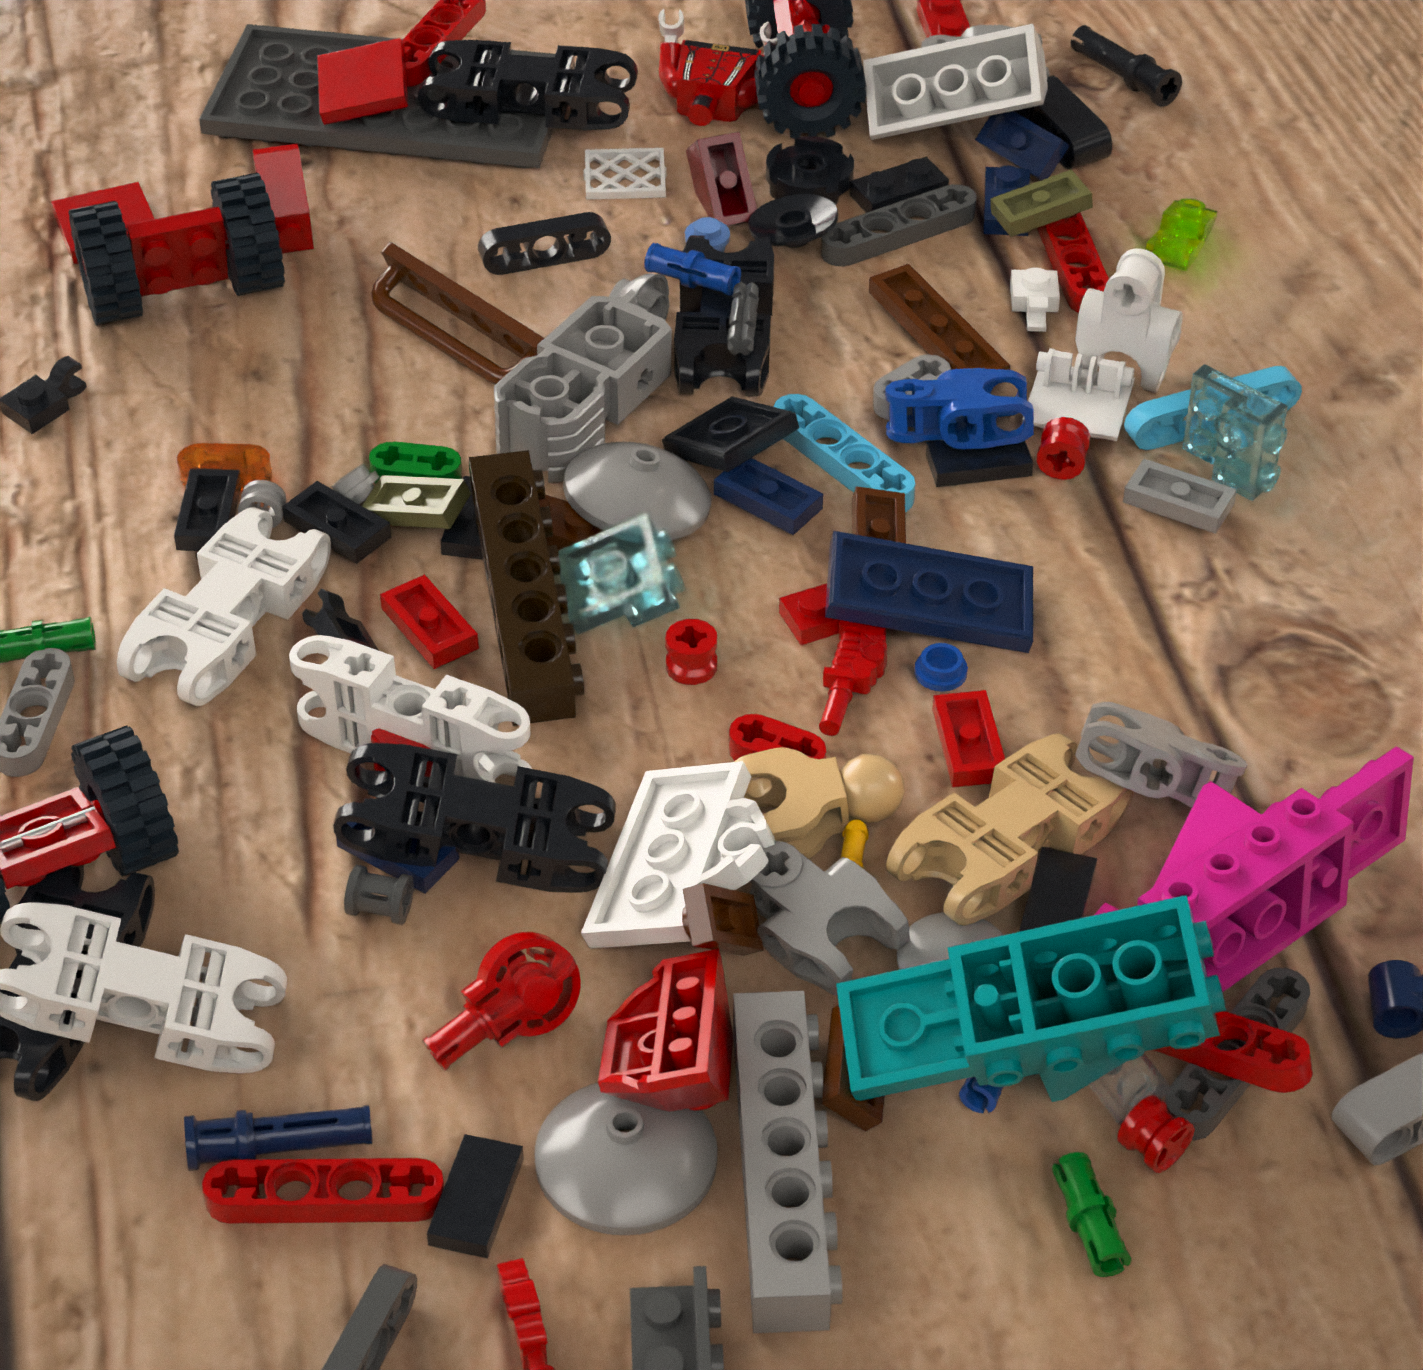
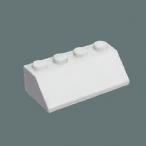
(955, 81)

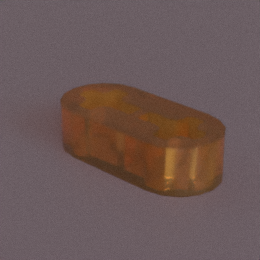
(248, 458)

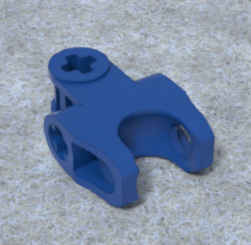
(959, 409)

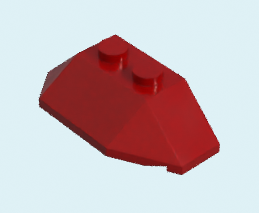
(672, 1038)

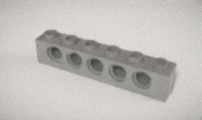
(779, 1119)

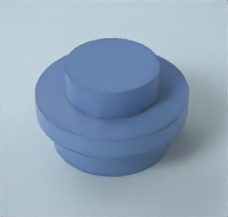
(714, 231)

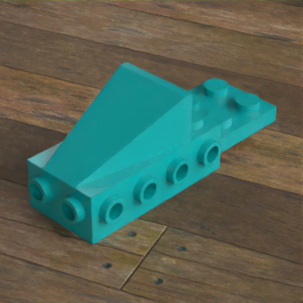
(1036, 1002)

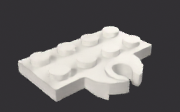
(679, 833)

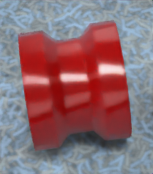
(1058, 437)
(691, 651)
(1155, 1133)

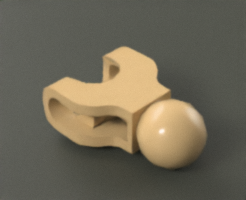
(816, 797)

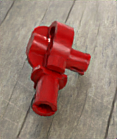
(511, 997)

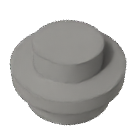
(356, 484)

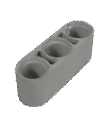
(1385, 1112)

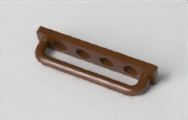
(457, 301)

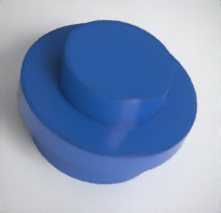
(941, 667)

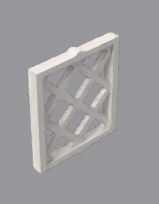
(618, 191)

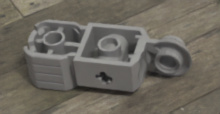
(586, 373)

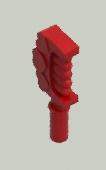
(855, 668)
(525, 1313)

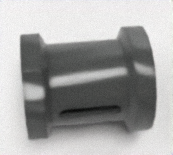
(360, 897)

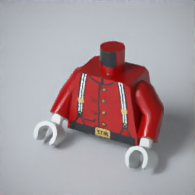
(708, 77)

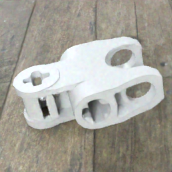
(1131, 318)

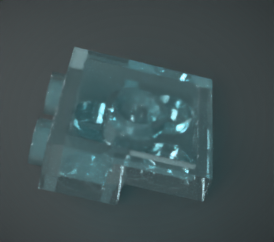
(1235, 431)
(621, 575)

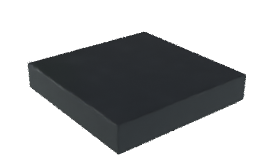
(730, 433)

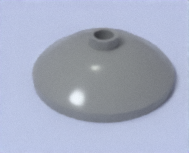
(632, 479)
(624, 1178)

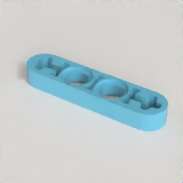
(1161, 419)
(819, 423)

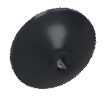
(794, 219)

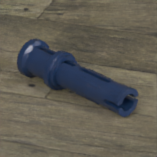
(248, 1136)

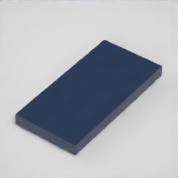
(930, 592)

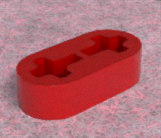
(769, 735)

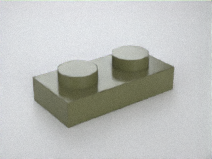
(1041, 203)
(418, 500)

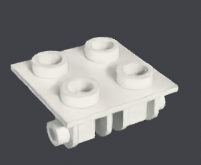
(1082, 394)

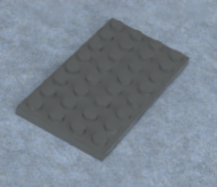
(274, 96)

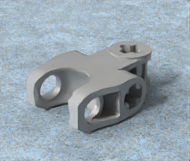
(1184, 761)
(816, 910)

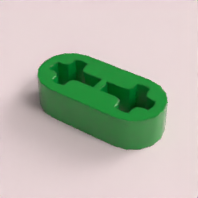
(415, 460)

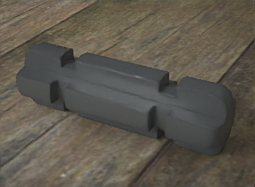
(743, 318)

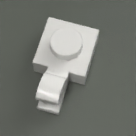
(1035, 293)

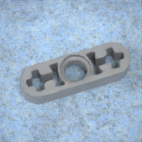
(29, 692)

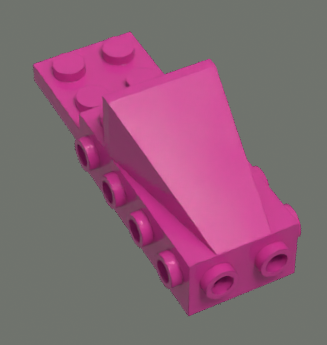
(1283, 870)

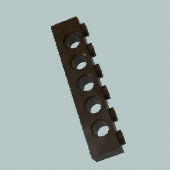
(522, 586)

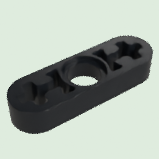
(528, 233)

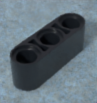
(1072, 122)

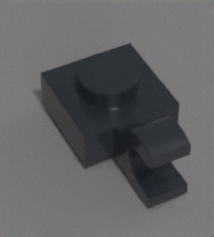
(42, 401)
(335, 622)

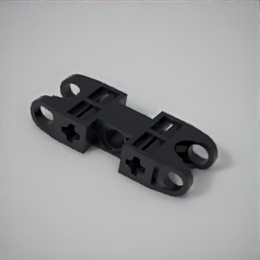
(505, 89)
(705, 318)
(475, 817)
(48, 1057)

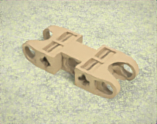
(995, 846)

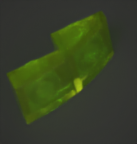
(1182, 233)

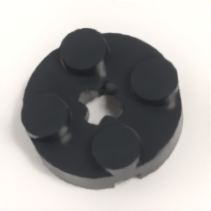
(789, 173)

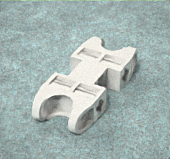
(211, 627)
(365, 695)
(138, 988)

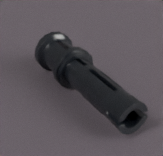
(1138, 71)

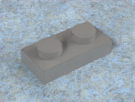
(1179, 496)

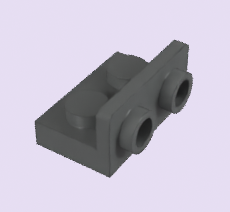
(674, 1324)

